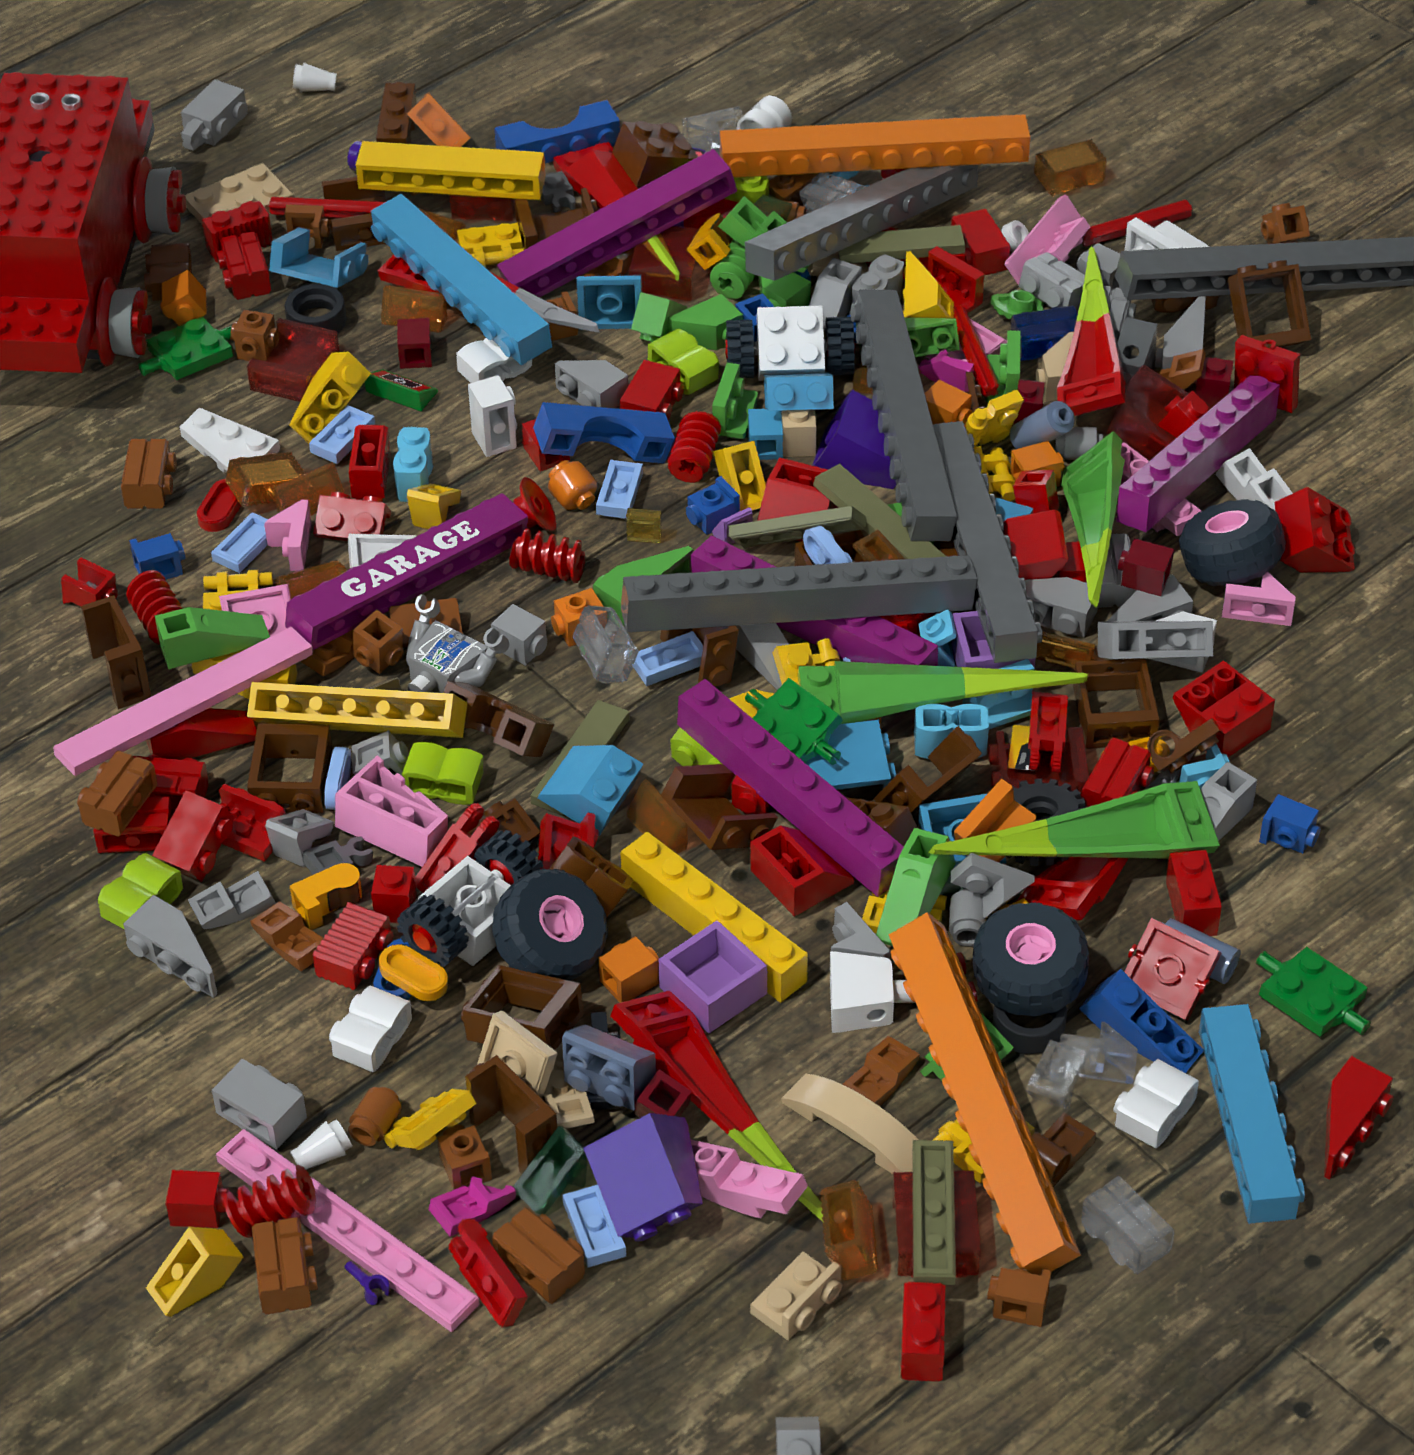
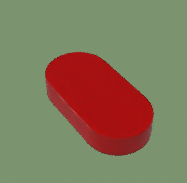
(218, 508)

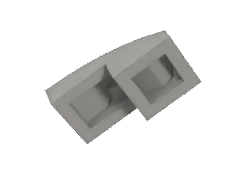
(226, 906)

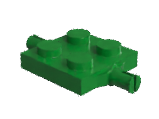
(187, 349)
(797, 721)
(1313, 991)

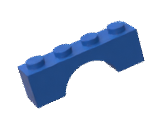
(592, 126)
(641, 434)

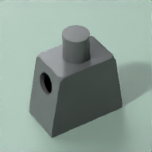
(1143, 337)

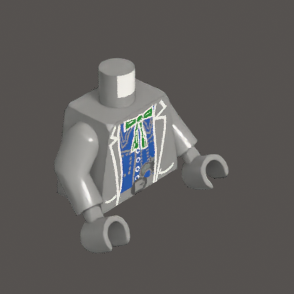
(445, 655)

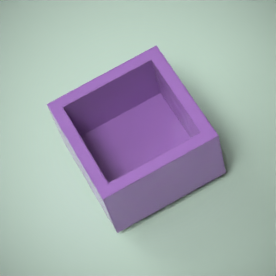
(970, 644)
(713, 975)

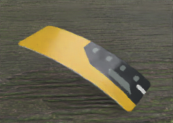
(1019, 752)

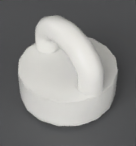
(1014, 233)

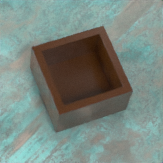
(651, 150)

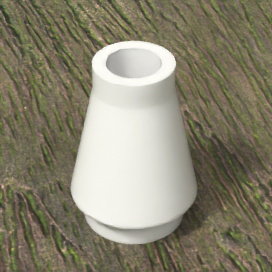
(311, 78)
(322, 1145)

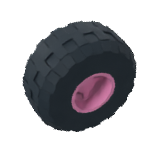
(1232, 542)
(550, 925)
(1030, 959)

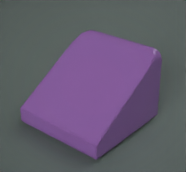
(721, 531)

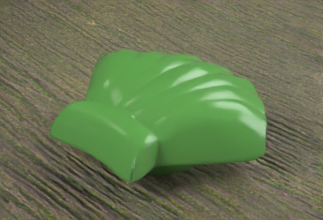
(1015, 303)

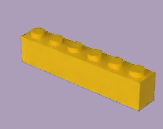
(451, 170)
(358, 709)
(698, 902)

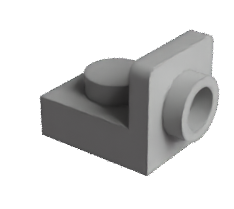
(386, 747)

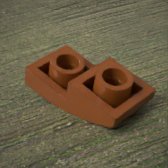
(331, 655)

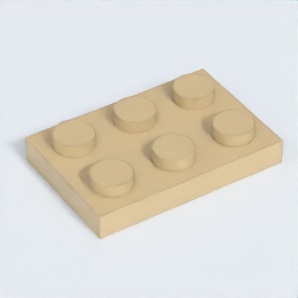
(229, 193)

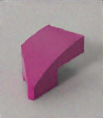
(946, 369)
(469, 1202)

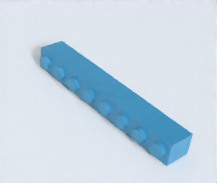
(461, 279)

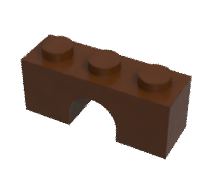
(394, 122)
(509, 724)

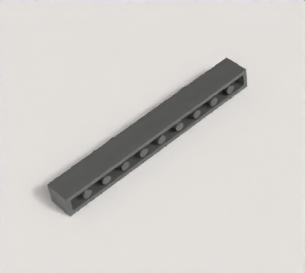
(855, 218)
(1321, 267)
(903, 416)
(978, 532)
(797, 593)

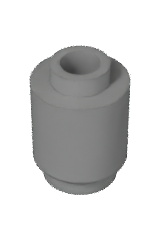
(1077, 442)
(965, 916)

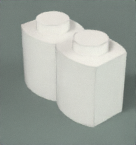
(485, 359)
(370, 1028)
(1155, 1102)

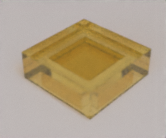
(644, 525)

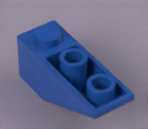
(1140, 1022)

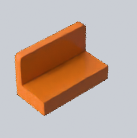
(437, 123)
(994, 813)

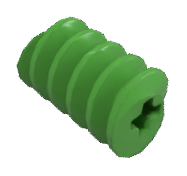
(730, 273)

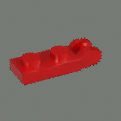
(1047, 728)
(457, 845)
(487, 1273)

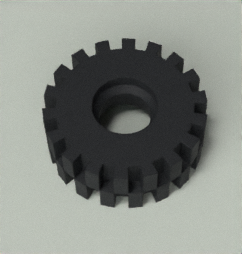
(1046, 802)

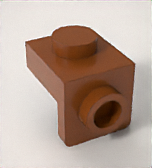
(309, 218)

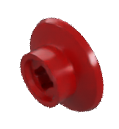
(535, 505)

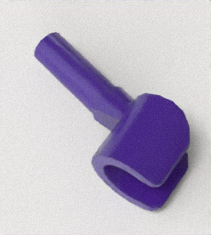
(368, 1282)

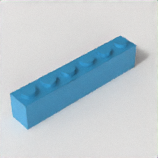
(1250, 1114)

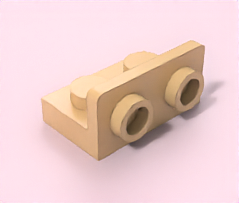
(797, 1295)

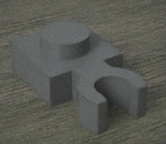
(558, 192)
(332, 853)

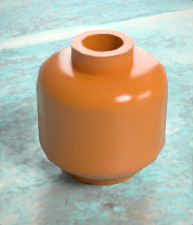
(572, 485)

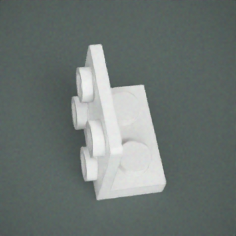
(1164, 236)

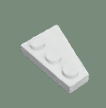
(225, 439)

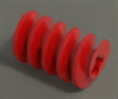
(694, 446)
(548, 556)
(150, 597)
(275, 1203)

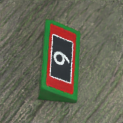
(400, 389)

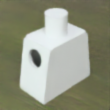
(863, 991)

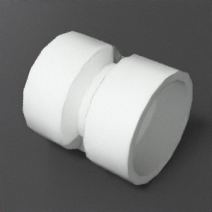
(767, 113)

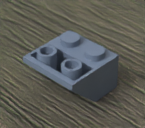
(606, 1065)

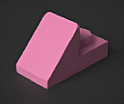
(291, 532)
(1266, 604)

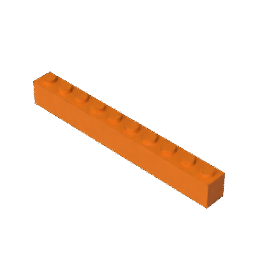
(876, 145)
(983, 1096)

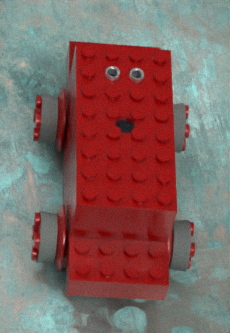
(70, 216)

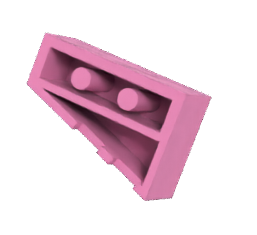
(390, 813)

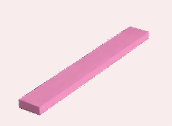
(182, 701)
(358, 1237)

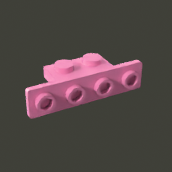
(1055, 233)

